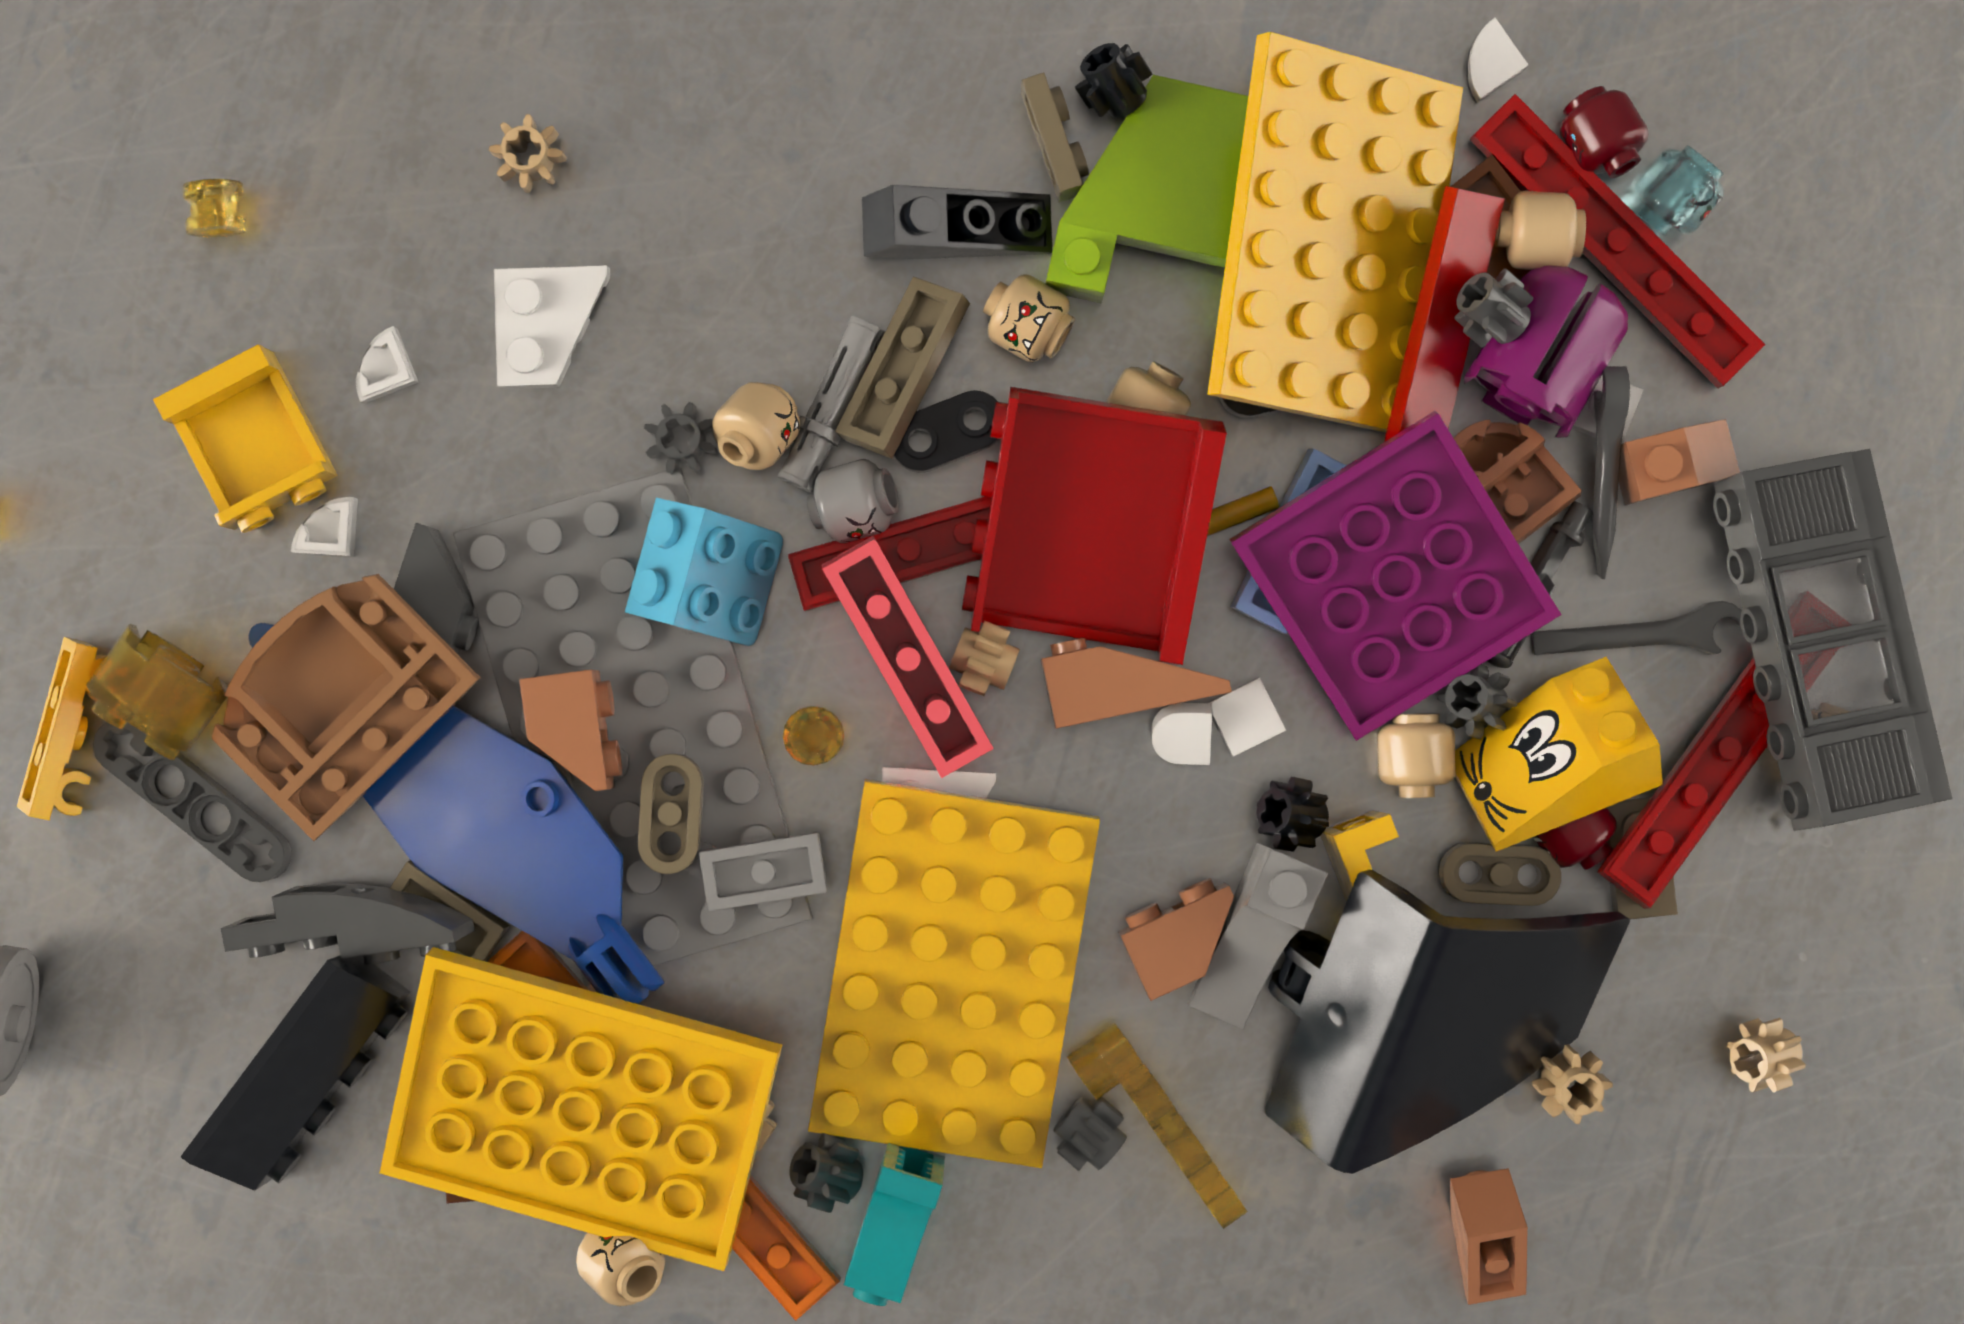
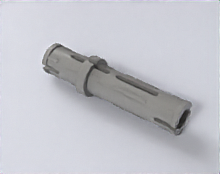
(834, 394)

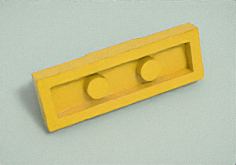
(59, 733)

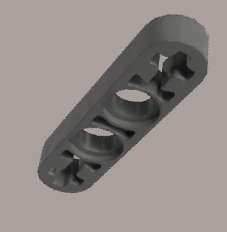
(187, 806)

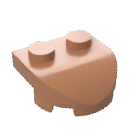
(1517, 474)

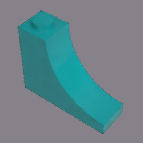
(894, 1223)

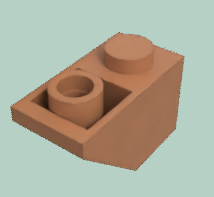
(568, 723)
(1179, 942)

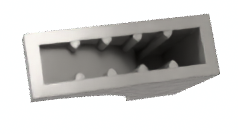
(1263, 918)

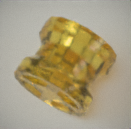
(214, 208)
(822, 733)

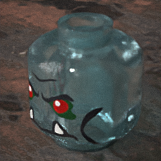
(1679, 191)

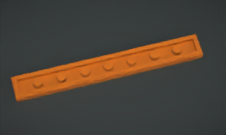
(764, 1234)

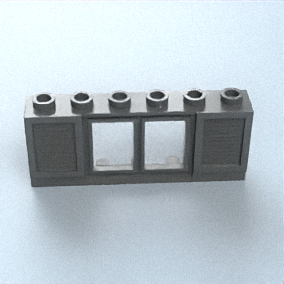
(1831, 640)

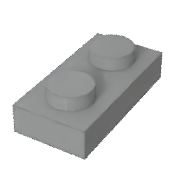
(763, 871)

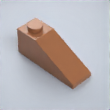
(1110, 683)

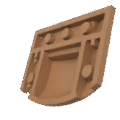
(337, 699)

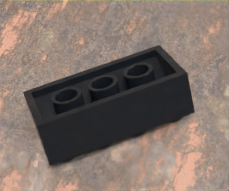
(298, 1073)

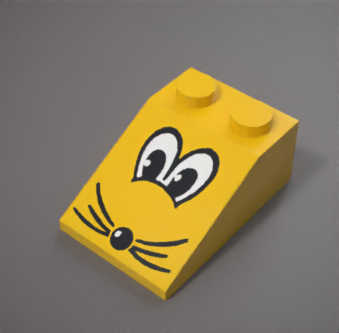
(1560, 758)

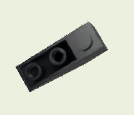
(954, 223)

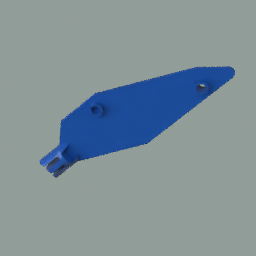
(515, 842)

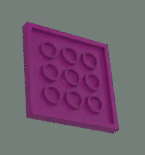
(1395, 575)

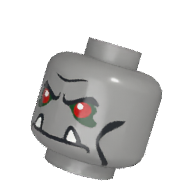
(853, 501)

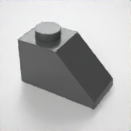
(436, 588)

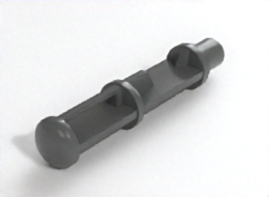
(1546, 562)

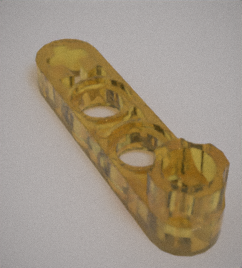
(1112, 1060)

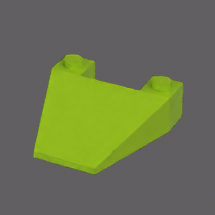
(1156, 187)

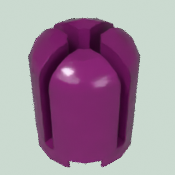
(1571, 364)

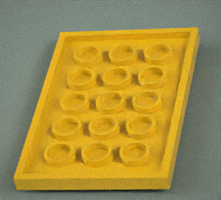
(1330, 230)
(953, 973)
(579, 1108)

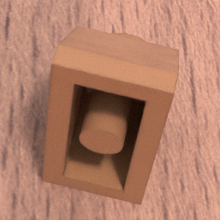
(1676, 461)
(1489, 1235)

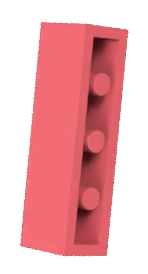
(907, 656)

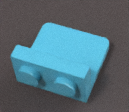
(704, 572)

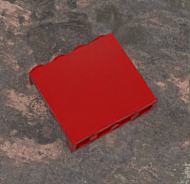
(1095, 521)

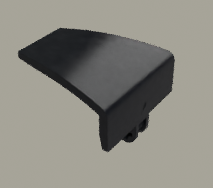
(1424, 1017)

